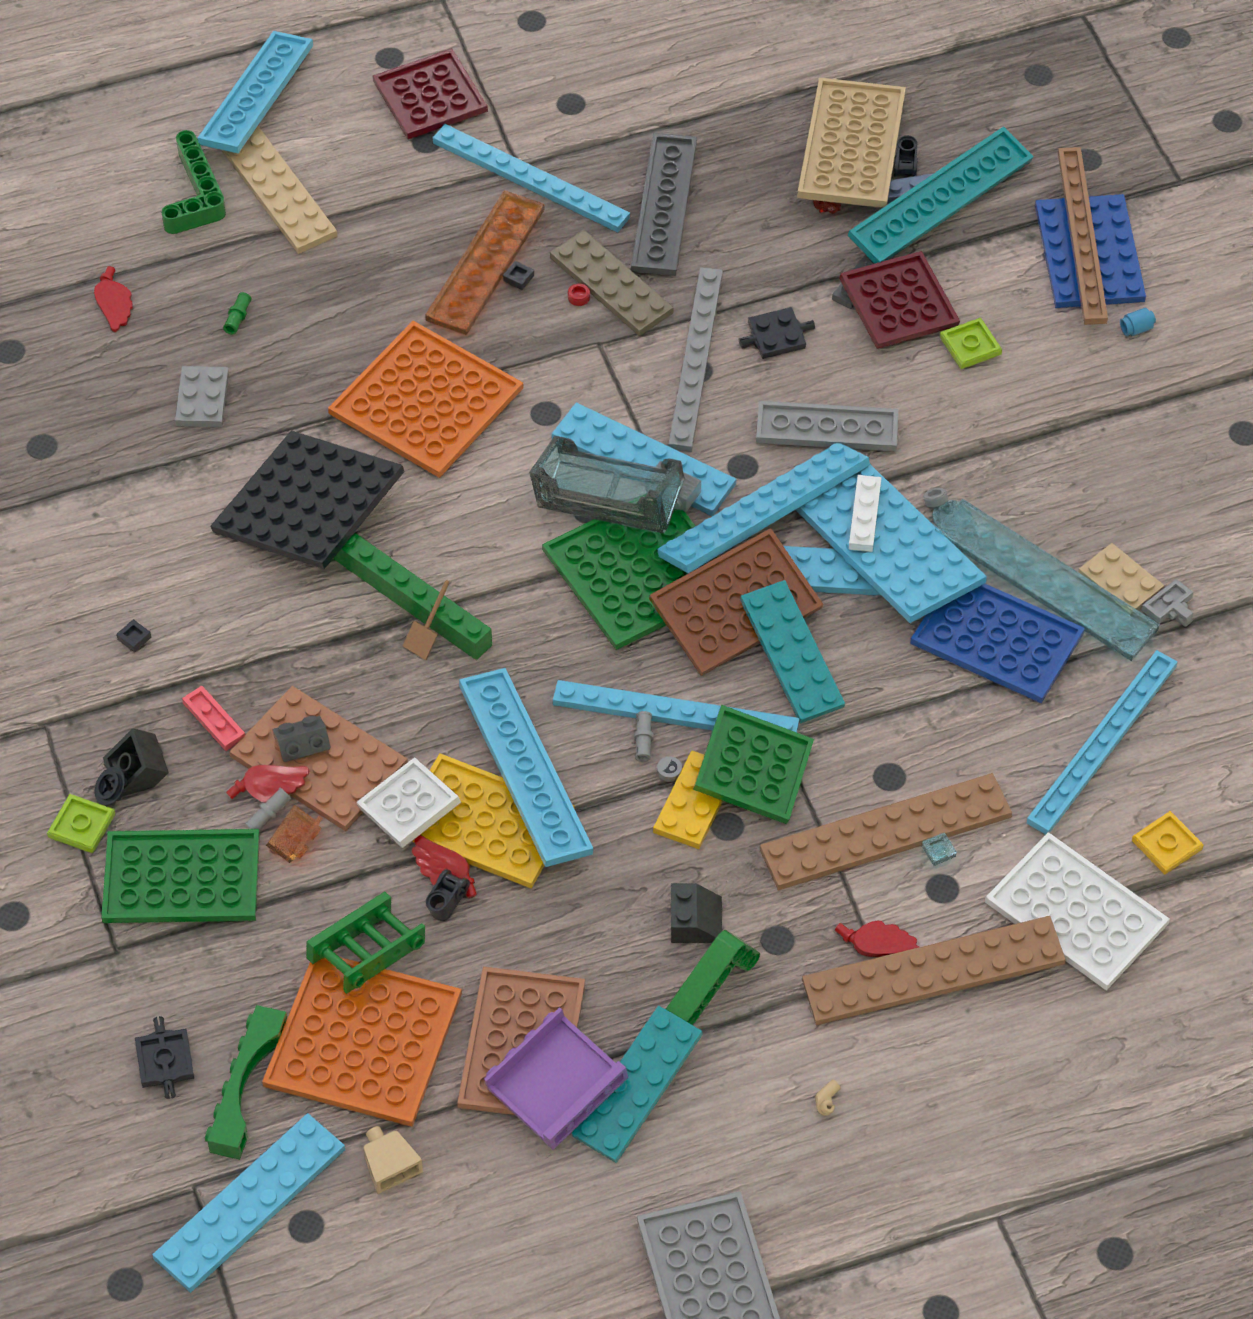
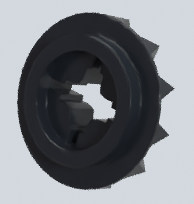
(103, 786)

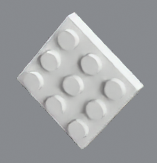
(408, 802)

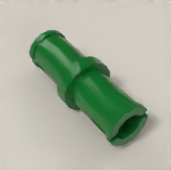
(237, 313)

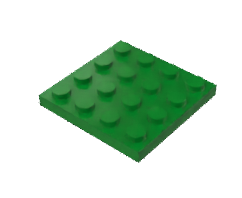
(753, 764)

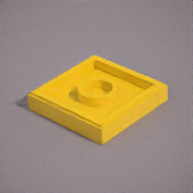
(1167, 842)

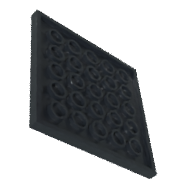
(307, 499)

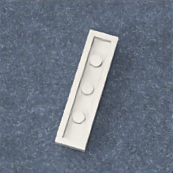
(865, 513)

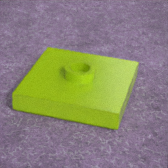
(970, 343)
(81, 823)

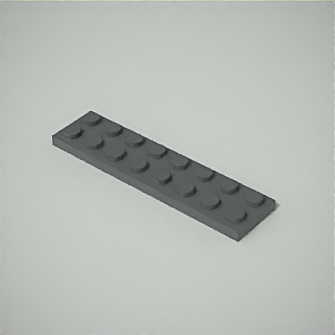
(664, 204)

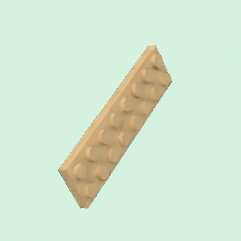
(281, 193)

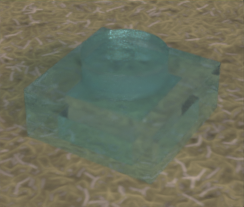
(939, 849)

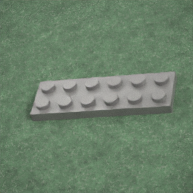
(826, 425)

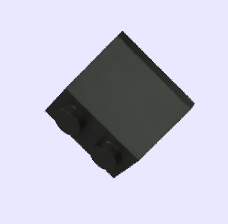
(141, 760)
(694, 914)

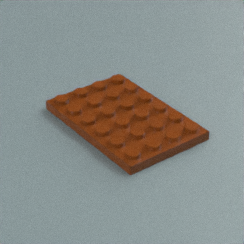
(706, 604)

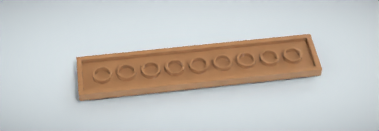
(884, 831)
(933, 970)

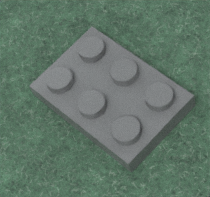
(202, 396)

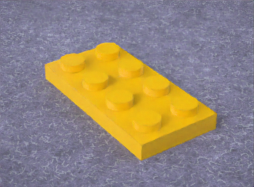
(687, 812)

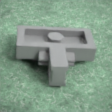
(1170, 603)

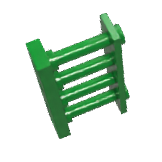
(359, 922)

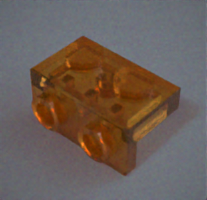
(293, 833)

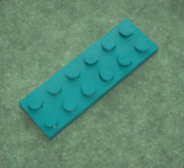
(792, 651)
(651, 1067)

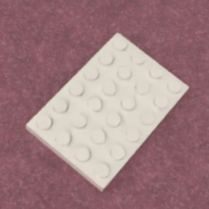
(1094, 915)

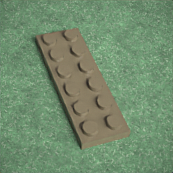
(611, 282)

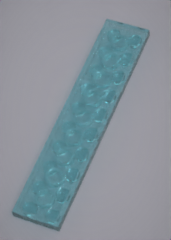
(1048, 580)

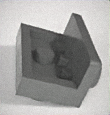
(301, 738)

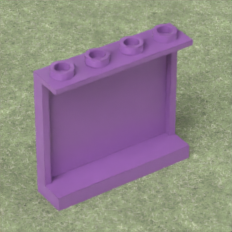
(555, 1078)

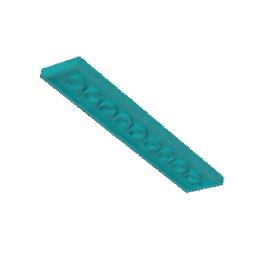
(940, 196)

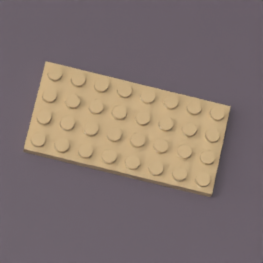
(852, 143)

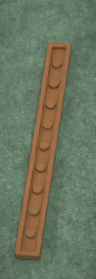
(1082, 236)

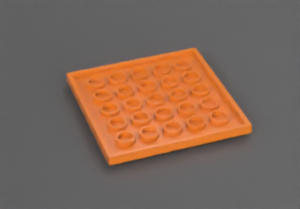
(426, 398)
(366, 1046)

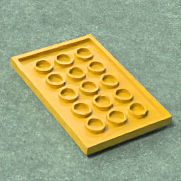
(485, 824)

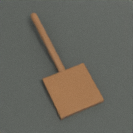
(420, 637)

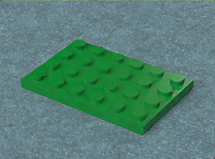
(181, 876)

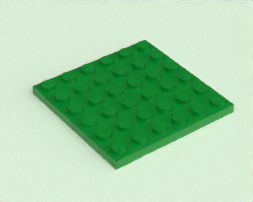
(616, 571)

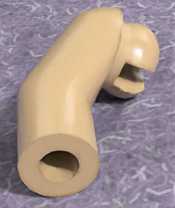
(824, 1098)

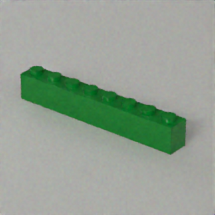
(415, 596)

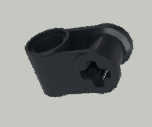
(906, 157)
(449, 890)

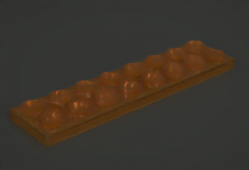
(484, 262)

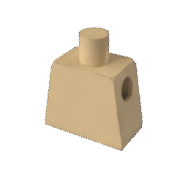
(390, 1159)

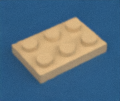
(1121, 576)

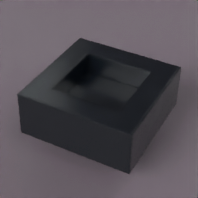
(518, 275)
(133, 635)

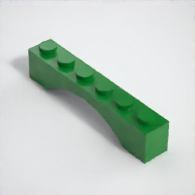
(229, 1130)

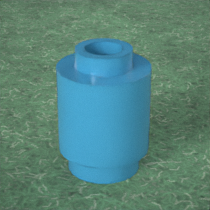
(1137, 322)

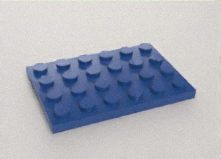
(1114, 244)
(1001, 639)

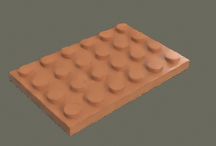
(337, 775)
(505, 1012)

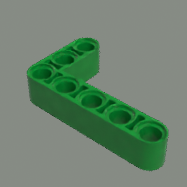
(209, 202)
(710, 974)

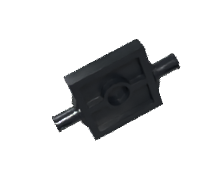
(776, 333)
(164, 1057)

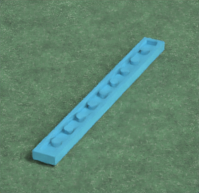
(531, 178)
(662, 708)
(1101, 743)

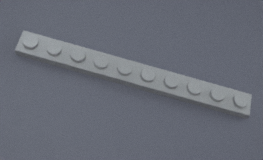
(695, 359)

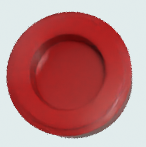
(578, 294)

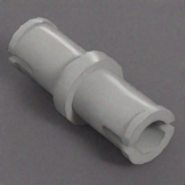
(643, 736)
(268, 810)

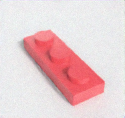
(213, 718)

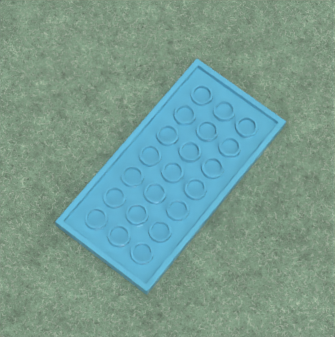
(909, 559)

